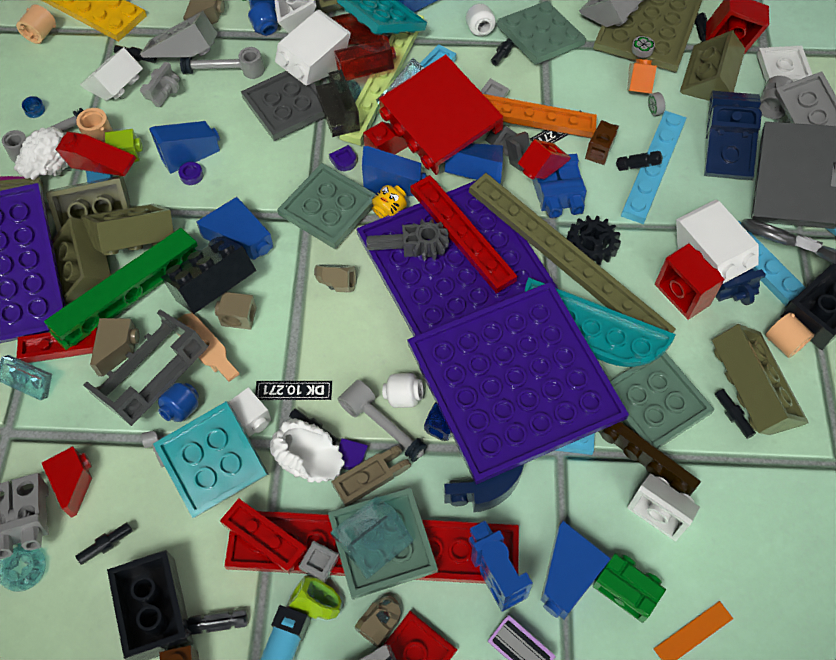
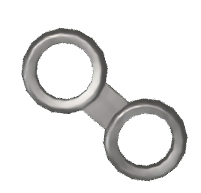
(781, 236)

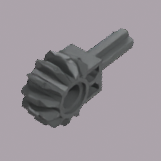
(414, 240)

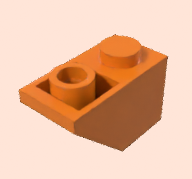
(641, 76)

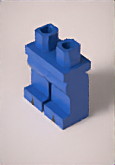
(562, 190)
(496, 568)

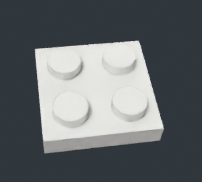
(784, 61)

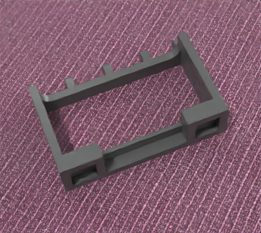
(133, 405)

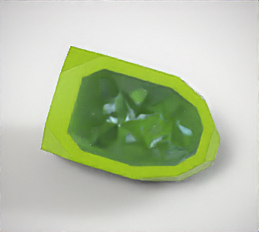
(315, 599)

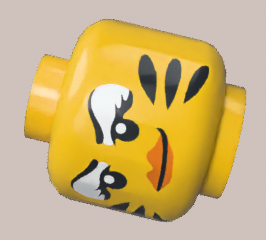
(389, 201)

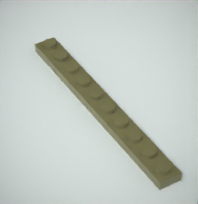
(563, 252)

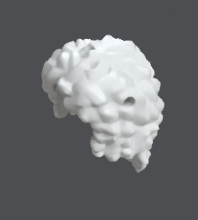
(39, 154)
(306, 451)

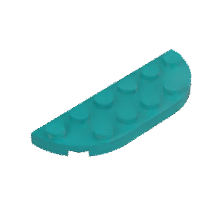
(613, 335)

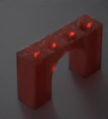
(367, 58)

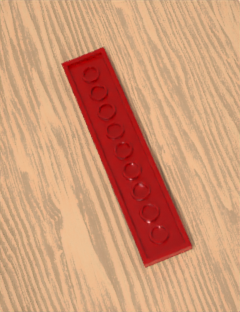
(446, 538)

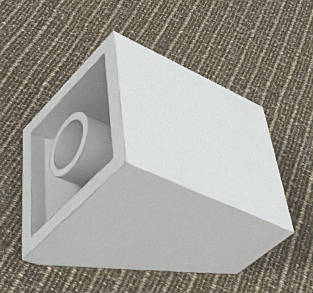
(310, 48)
(719, 239)

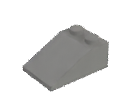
(184, 39)

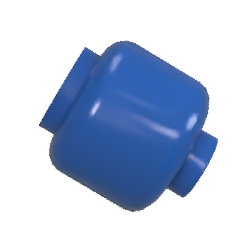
(263, 18)
(178, 402)

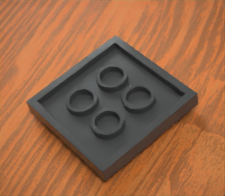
(283, 104)

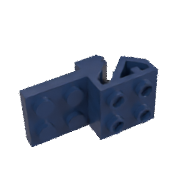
(732, 134)

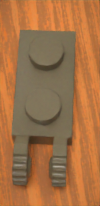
(369, 476)

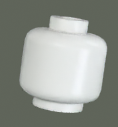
(480, 20)
(403, 390)

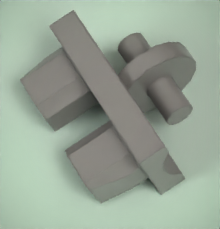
(161, 85)

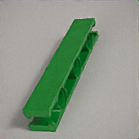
(119, 289)

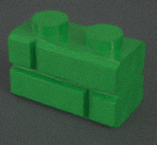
(630, 587)

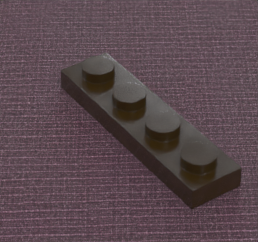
(654, 460)

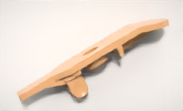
(215, 354)

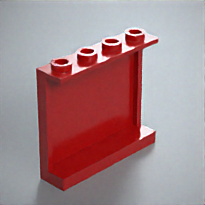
(439, 112)

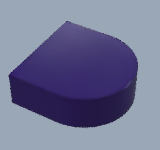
(343, 159)
(352, 452)

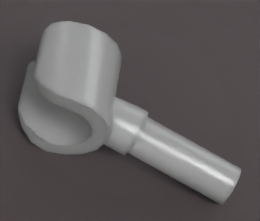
(148, 439)

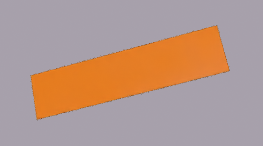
(694, 633)

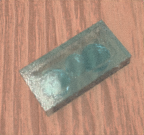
(25, 377)

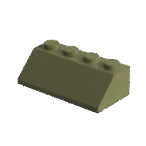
(758, 381)

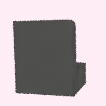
(499, 138)
(517, 147)

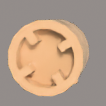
(36, 24)
(94, 123)
(789, 335)

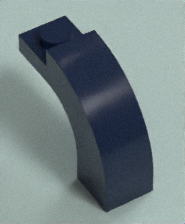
(485, 494)

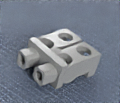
(23, 514)

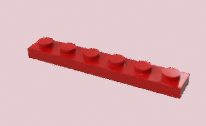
(464, 234)

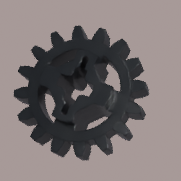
(594, 238)

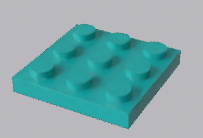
(384, 16)
(210, 459)

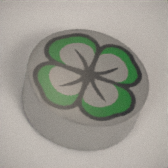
(643, 46)
(656, 103)

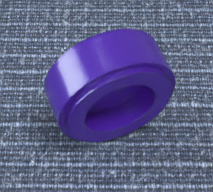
(190, 173)

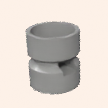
(770, 104)

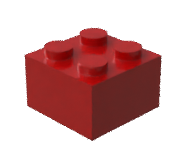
(744, 17)
(689, 281)

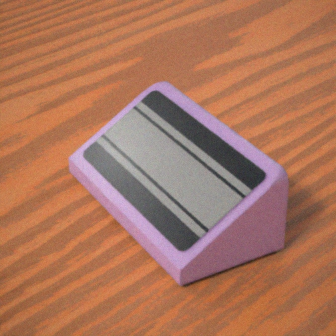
(517, 643)

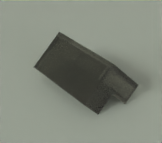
(338, 105)

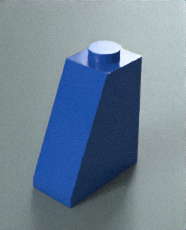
(184, 143)
(476, 161)
(384, 168)
(238, 225)
(570, 571)

